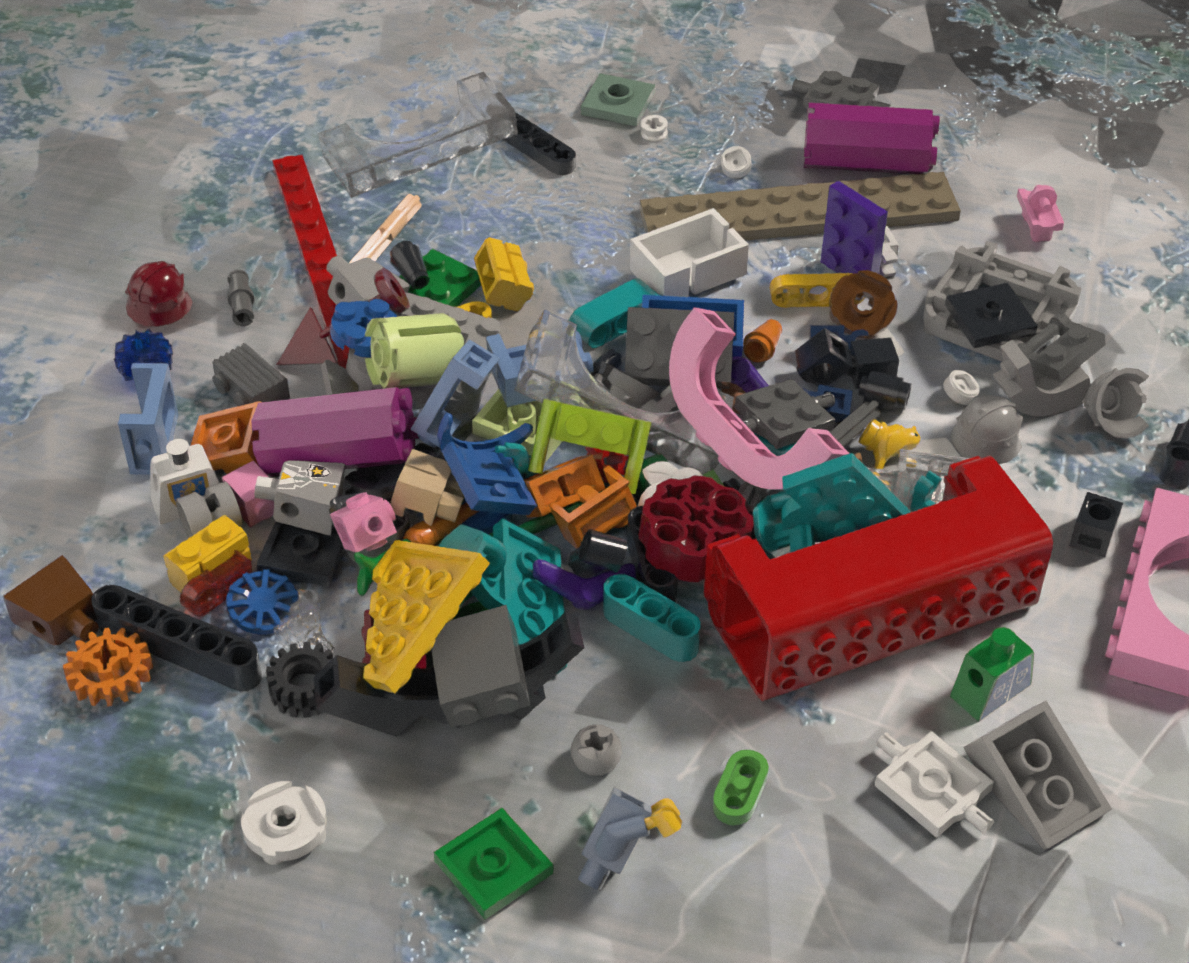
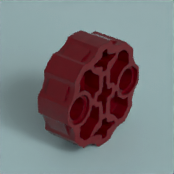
(686, 518)

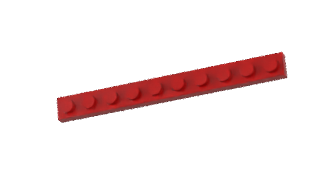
(311, 235)

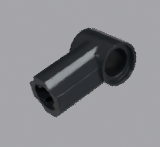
(1175, 463)
(597, 553)

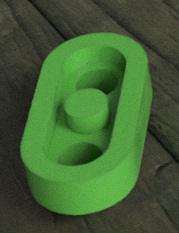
(739, 790)

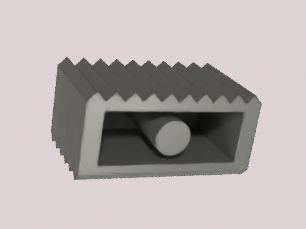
(248, 377)

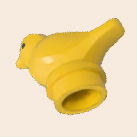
(887, 440)

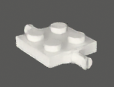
(934, 783)

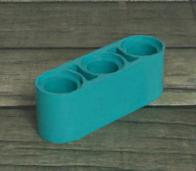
(607, 315)
(651, 618)

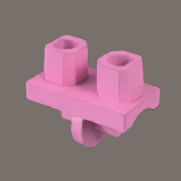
(1040, 212)

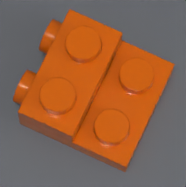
(228, 437)

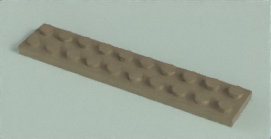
(802, 208)

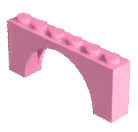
(1148, 644)

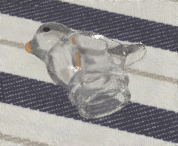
(303, 623)

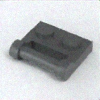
(1067, 352)

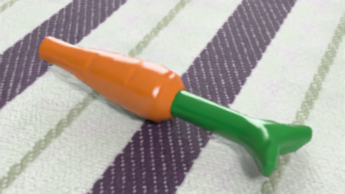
(418, 533)

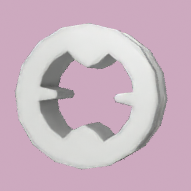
(657, 122)

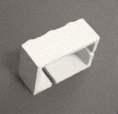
(689, 255)

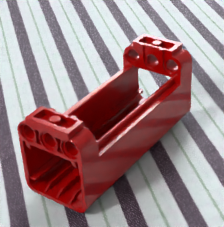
(881, 585)

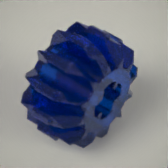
(141, 348)

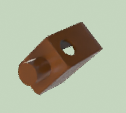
(53, 604)

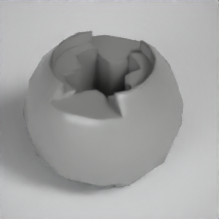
(593, 761)

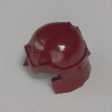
(157, 295)

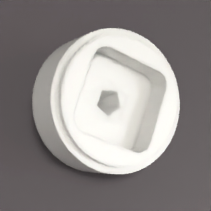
(736, 162)
(961, 387)

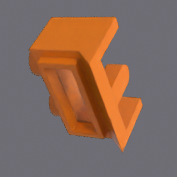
(600, 510)

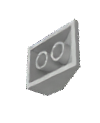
(1039, 775)

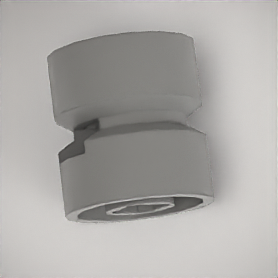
(199, 511)

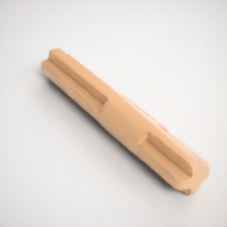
(389, 229)

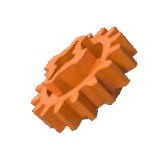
(108, 667)

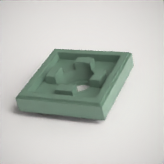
(628, 105)

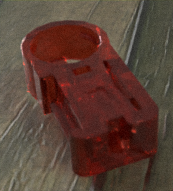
(214, 585)

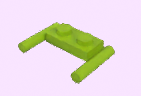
(593, 430)

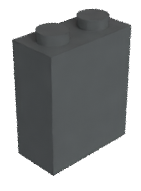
(479, 667)

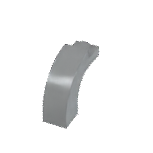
(1035, 392)

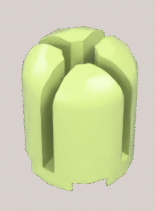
(411, 349)

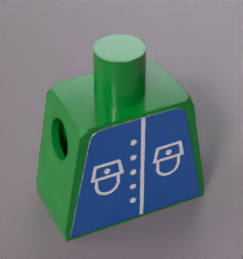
(1002, 665)

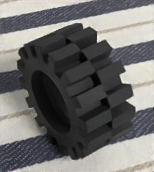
(289, 665)

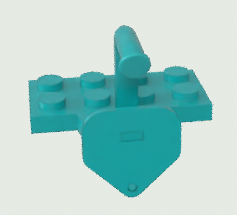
(822, 506)
(509, 575)

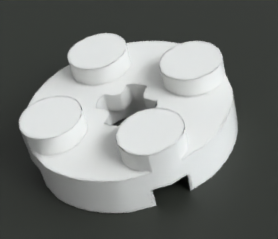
(287, 842)

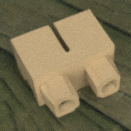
(427, 488)

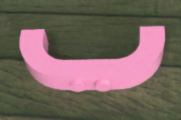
(694, 389)

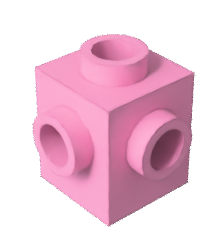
(364, 522)

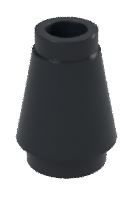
(410, 264)

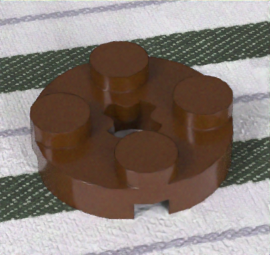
(856, 286)

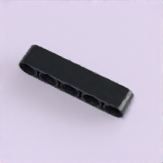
(180, 637)

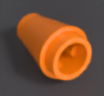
(761, 342)

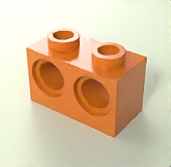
(562, 482)

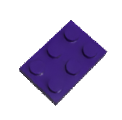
(852, 231)

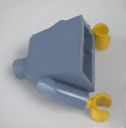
(618, 830)

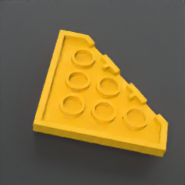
(413, 602)

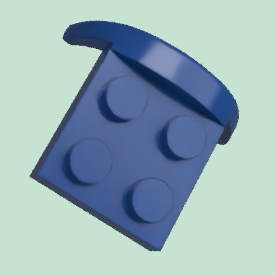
(484, 476)

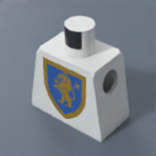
(177, 474)

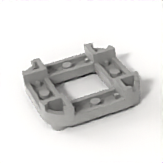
(982, 264)
(472, 327)

